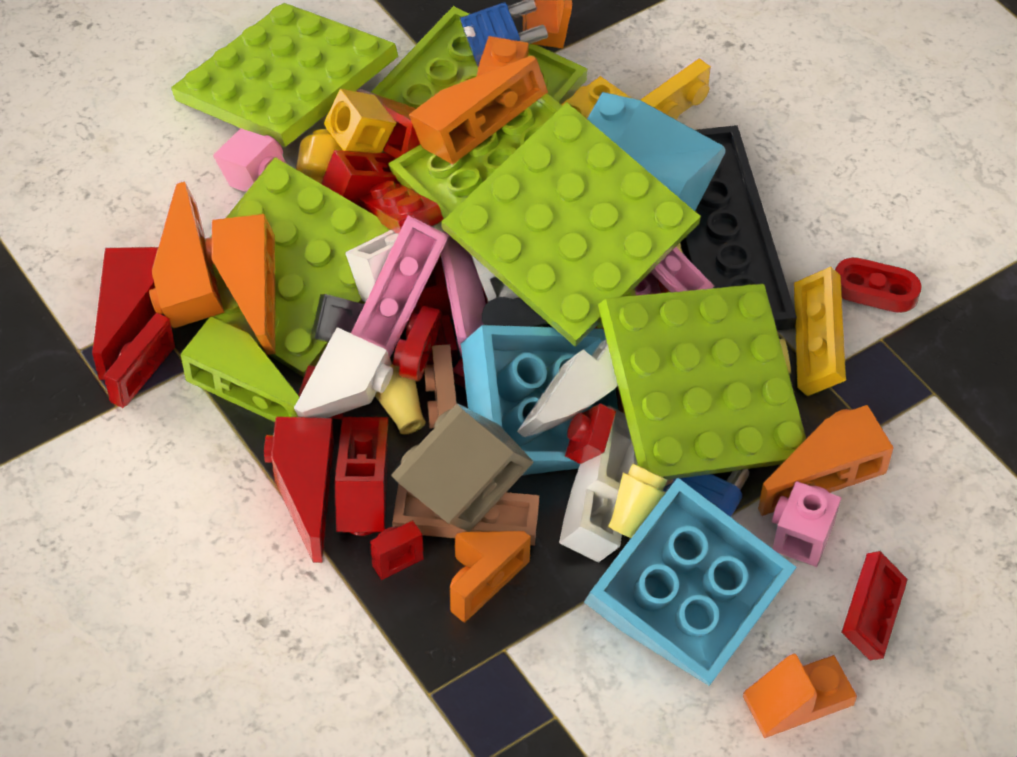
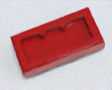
(139, 360)
(874, 605)

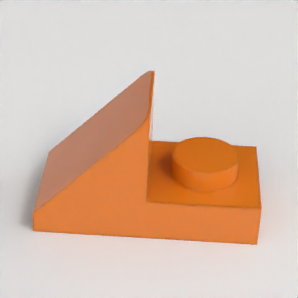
(489, 564)
(798, 694)

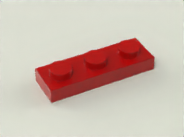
(394, 202)

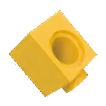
(359, 122)

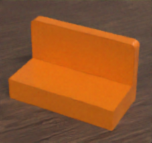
(554, 16)

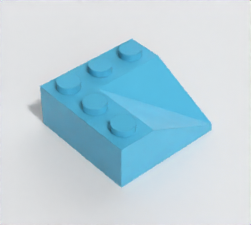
(660, 144)
(508, 375)
(690, 583)

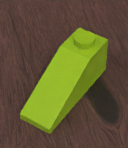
(234, 367)

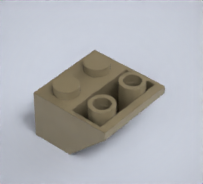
(462, 467)

